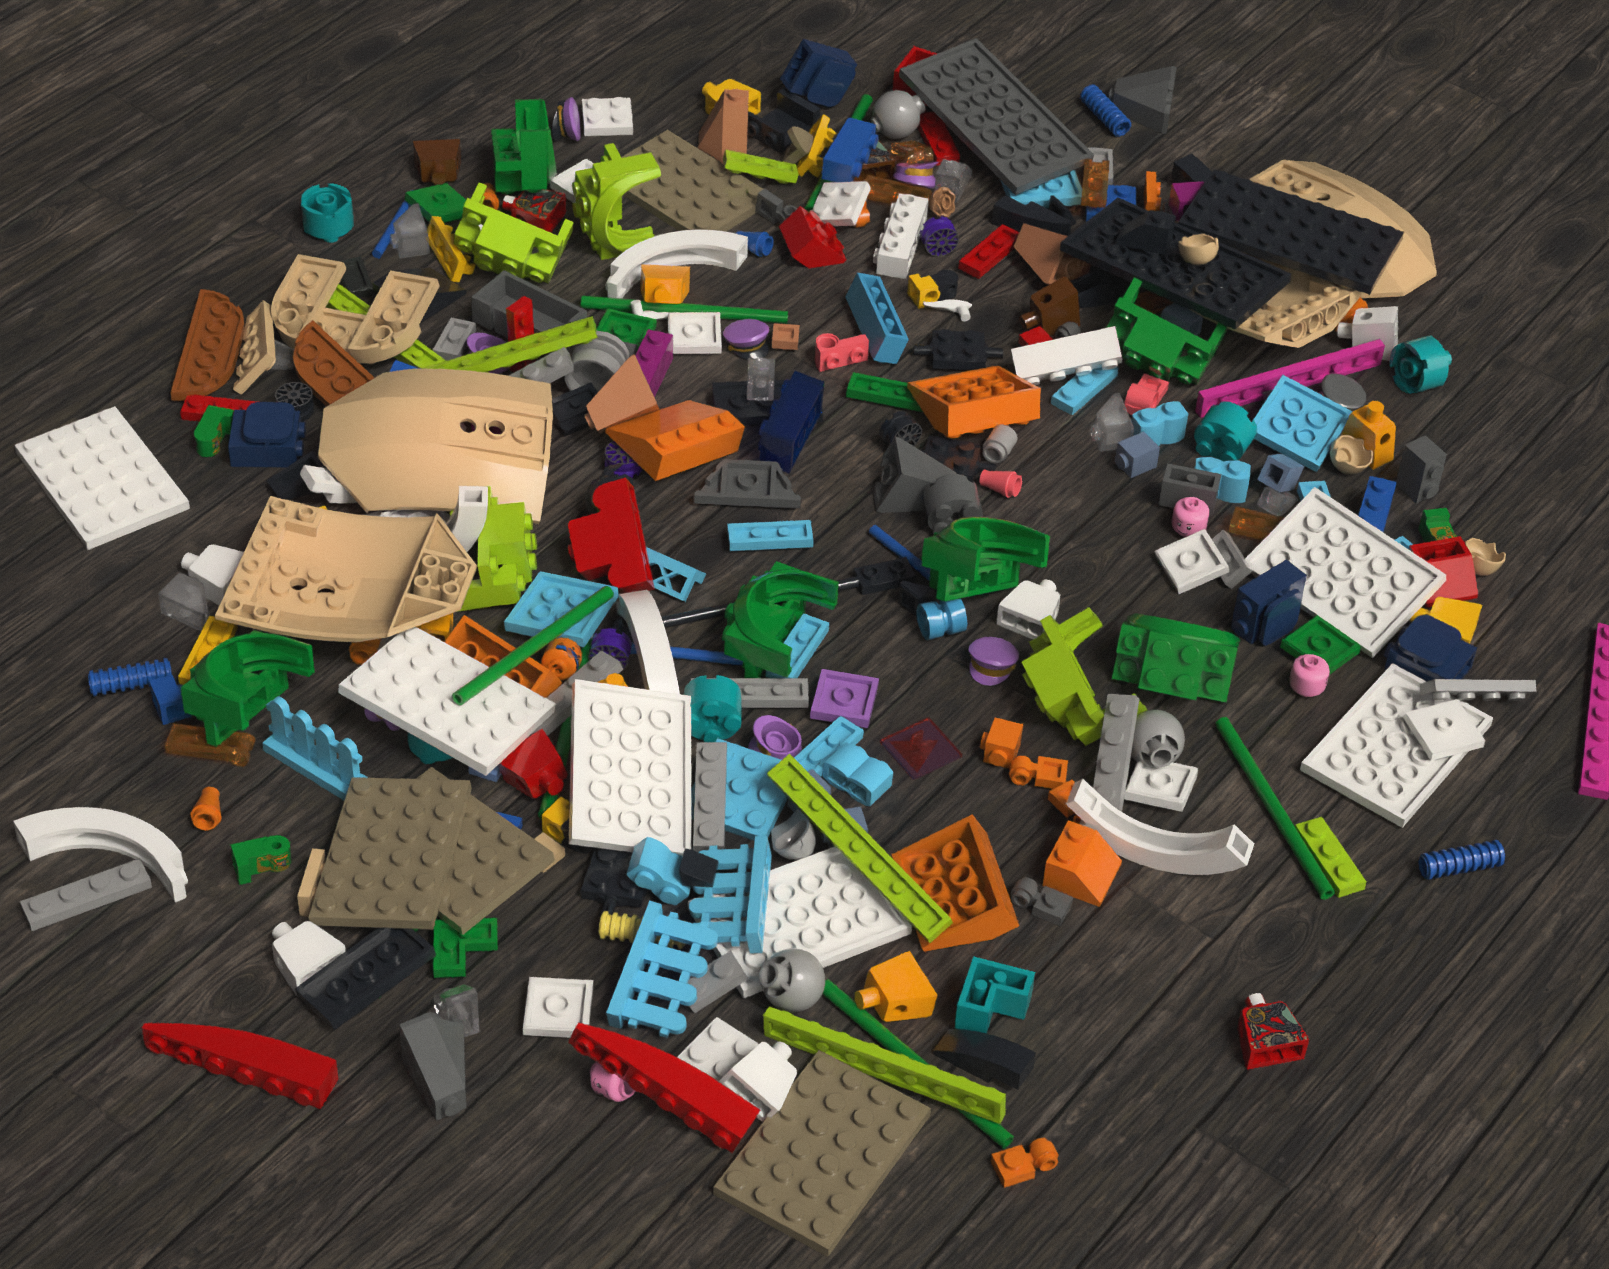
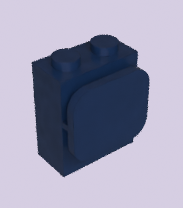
(819, 73)
(266, 435)
(1269, 604)
(1431, 650)

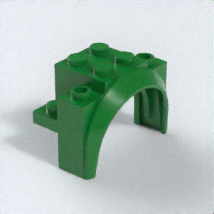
(525, 153)
(1158, 344)
(962, 550)
(760, 627)
(1175, 657)
(225, 690)

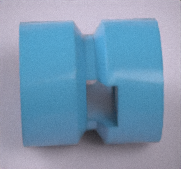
(939, 618)

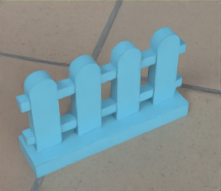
(300, 753)
(740, 906)
(648, 983)

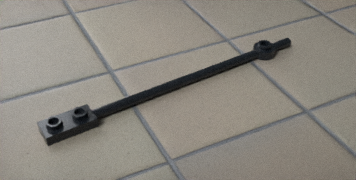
(867, 578)

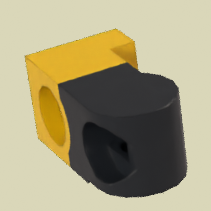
(933, 287)
(556, 825)

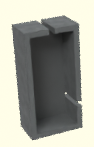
(548, 309)

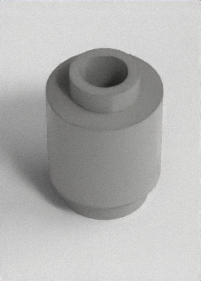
(999, 443)

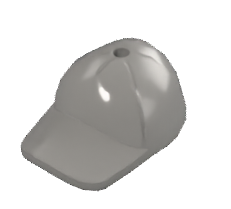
(794, 837)

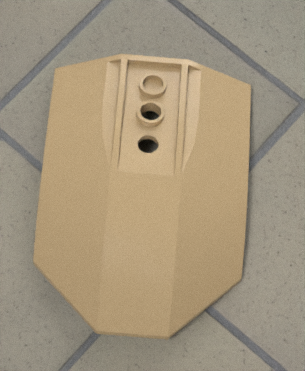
(1413, 259)
(1299, 311)
(404, 448)
(381, 569)

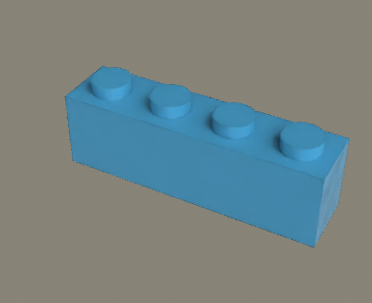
(877, 318)

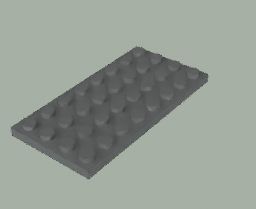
(996, 116)

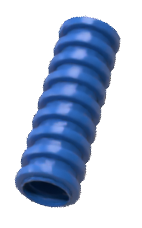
(1105, 110)
(127, 677)
(1461, 859)

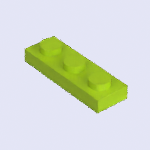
(760, 167)
(1331, 857)

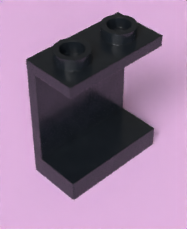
(790, 112)

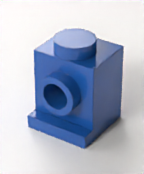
(167, 699)

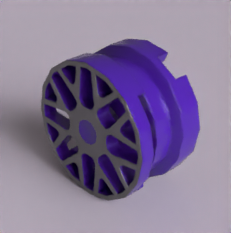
(939, 236)
(616, 455)
(613, 644)

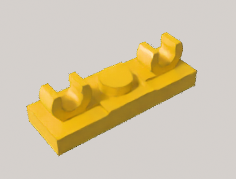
(822, 139)
(446, 251)
(212, 634)

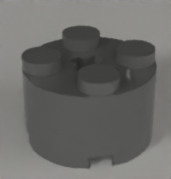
(950, 500)

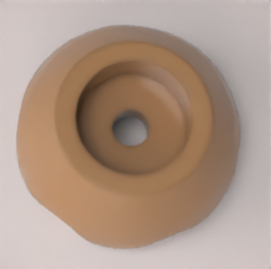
(942, 202)

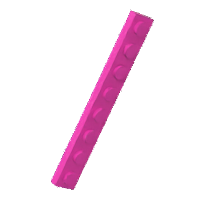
(1305, 372)
(1595, 754)

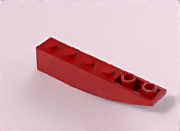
(248, 1059)
(670, 1083)

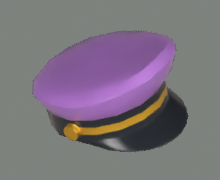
(566, 120)
(747, 338)

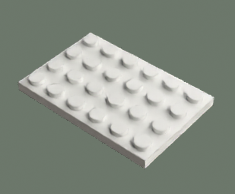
(101, 477)
(1353, 570)
(413, 688)
(1377, 756)
(629, 767)
(818, 908)

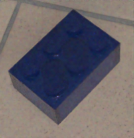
(791, 420)

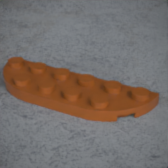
(209, 347)
(326, 365)

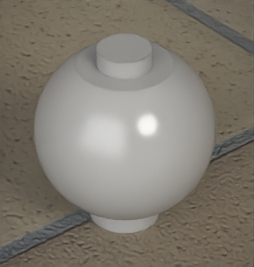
(897, 114)
(1157, 737)
(792, 980)

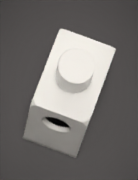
(1371, 325)
(214, 569)
(1027, 606)
(303, 951)
(763, 1077)

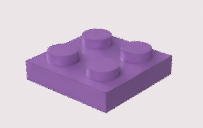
(844, 696)

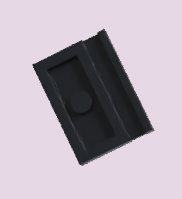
(571, 407)

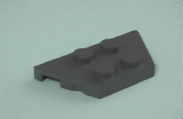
(748, 485)

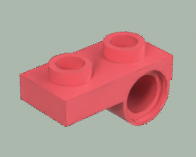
(835, 353)
(1145, 393)

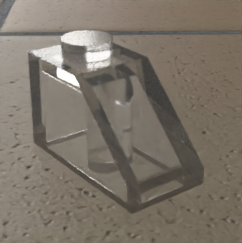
(953, 176)
(410, 234)
(760, 379)
(1112, 424)
(185, 601)
(461, 1004)

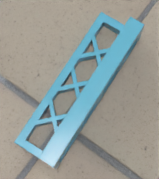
(678, 569)

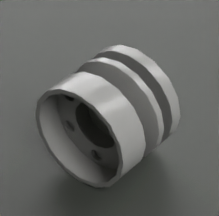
(596, 361)

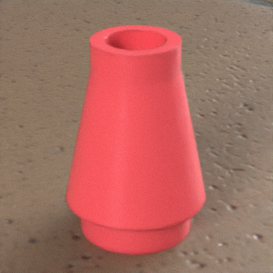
(1003, 482)

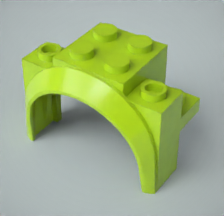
(600, 199)
(508, 242)
(503, 541)
(1060, 679)

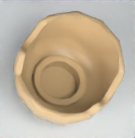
(1198, 248)
(1350, 454)
(1485, 557)

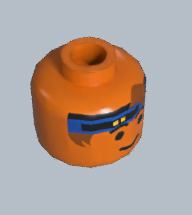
(562, 657)

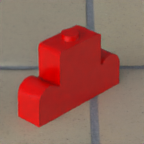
(612, 540)

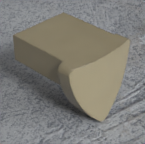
(801, 144)

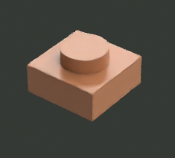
(785, 336)

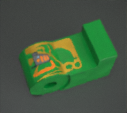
(212, 429)
(1436, 525)
(260, 856)

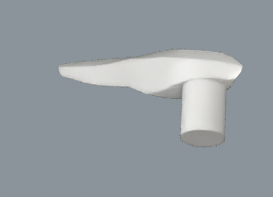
(952, 305)
(637, 310)

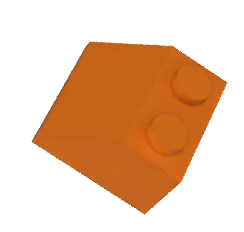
(1081, 864)

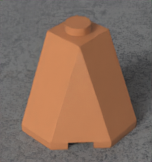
(726, 125)
(1043, 254)
(621, 398)

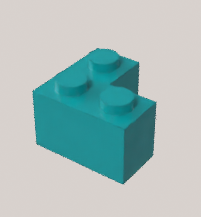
(992, 989)

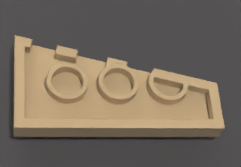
(258, 349)

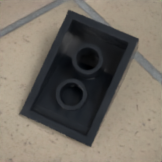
(445, 295)

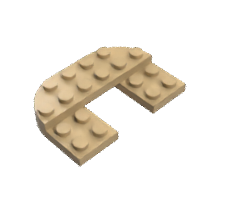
(369, 338)

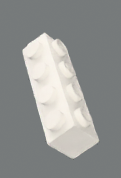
(901, 236)
(1068, 356)

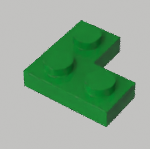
(452, 946)

